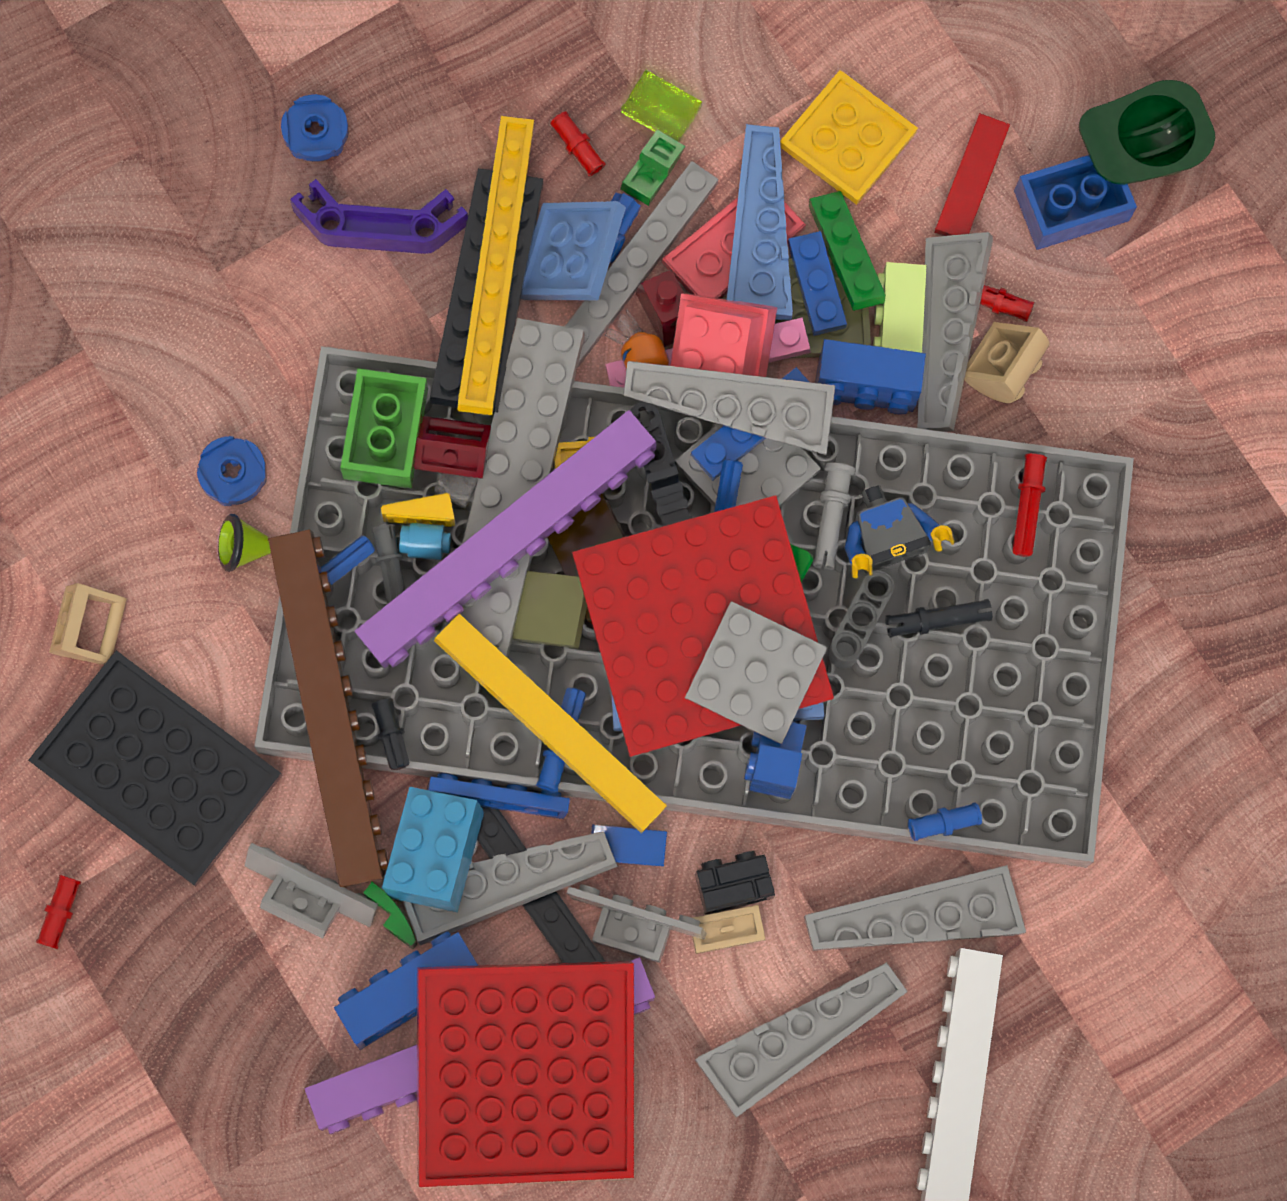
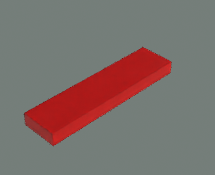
(972, 176)

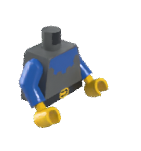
(890, 533)

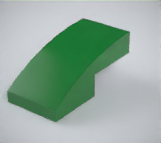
(653, 167)
(396, 923)

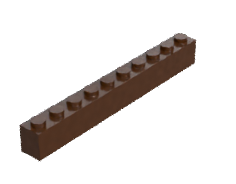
(327, 708)

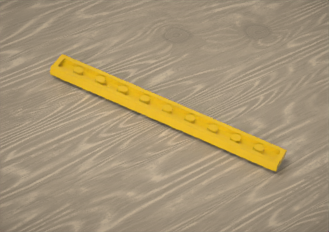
(496, 266)

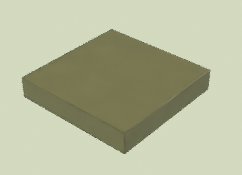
(551, 610)

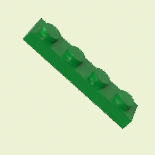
(847, 251)

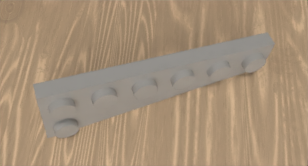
(951, 307)
(762, 406)
(513, 881)
(942, 911)
(774, 1052)

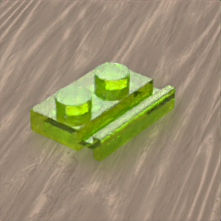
(661, 106)

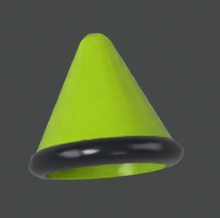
(240, 543)

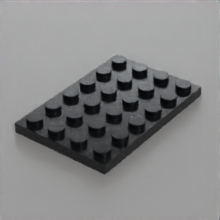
(155, 768)

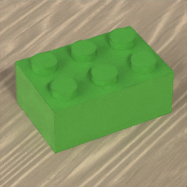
(383, 428)

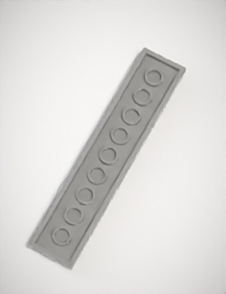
(521, 454)

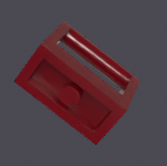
(449, 453)

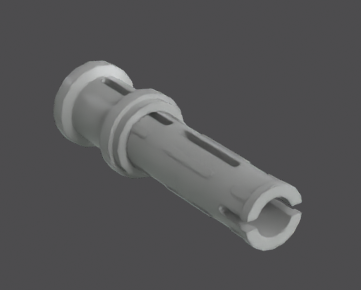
(834, 498)

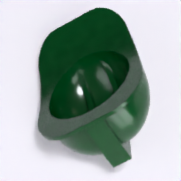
(1148, 133)

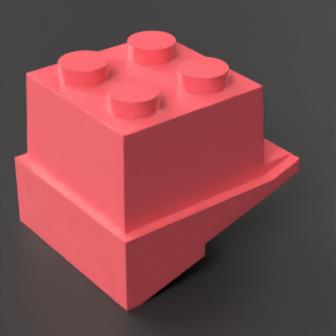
(723, 335)

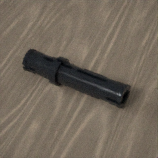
(937, 618)

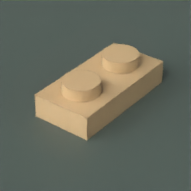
(730, 929)

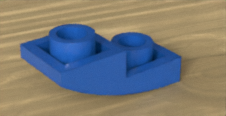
(633, 847)

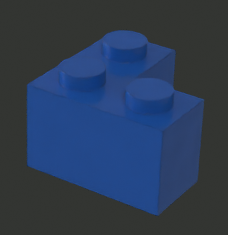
(775, 765)

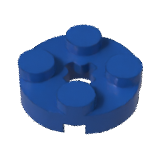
(320, 146)
(230, 490)

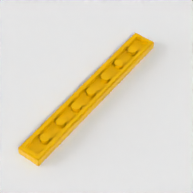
(550, 723)

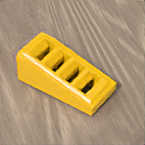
(425, 510)

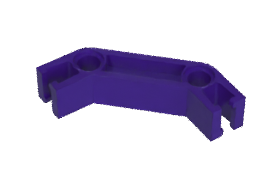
(379, 226)

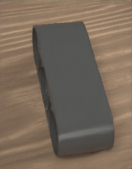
(870, 606)

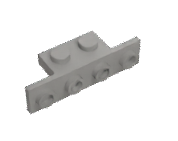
(305, 896)
(633, 928)

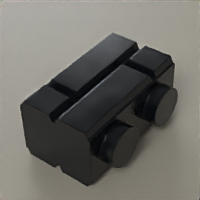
(734, 883)

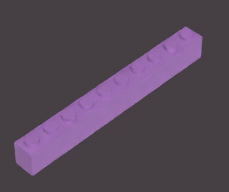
(506, 539)
(395, 1078)

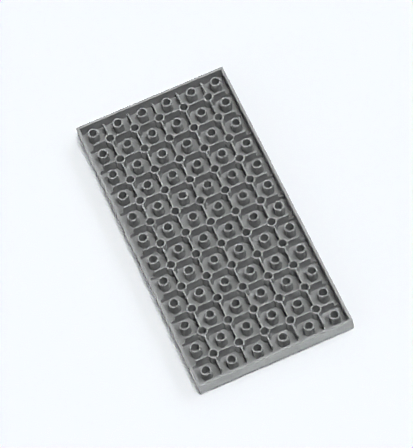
(916, 725)

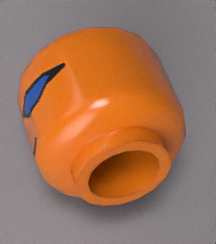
(644, 349)

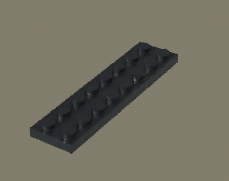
(454, 341)

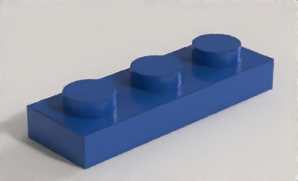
(817, 283)

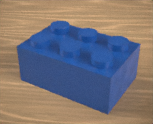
(1071, 202)
(872, 375)

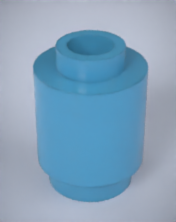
(424, 541)

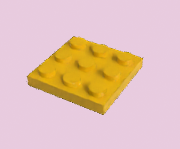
(848, 137)

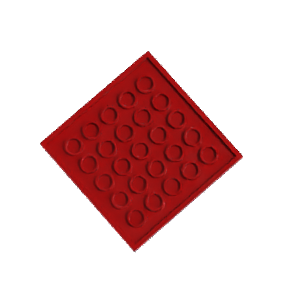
(662, 600)
(525, 1073)

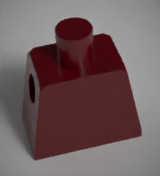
(661, 302)

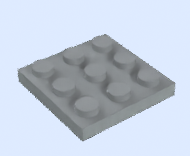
(766, 471)
(756, 672)

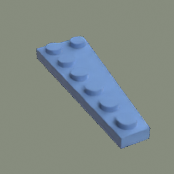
(760, 239)

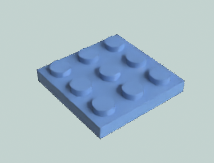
(572, 250)

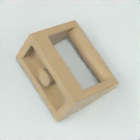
(70, 621)

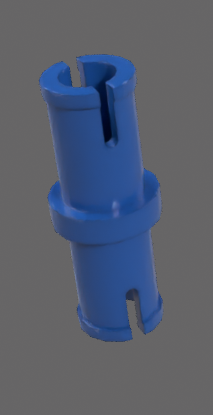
(944, 821)

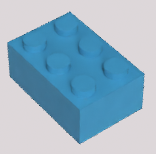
(433, 849)

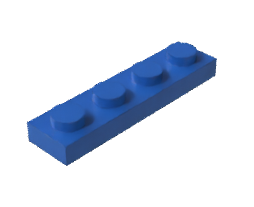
(730, 442)
(511, 798)

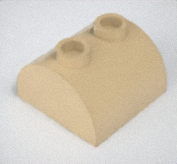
(1006, 361)

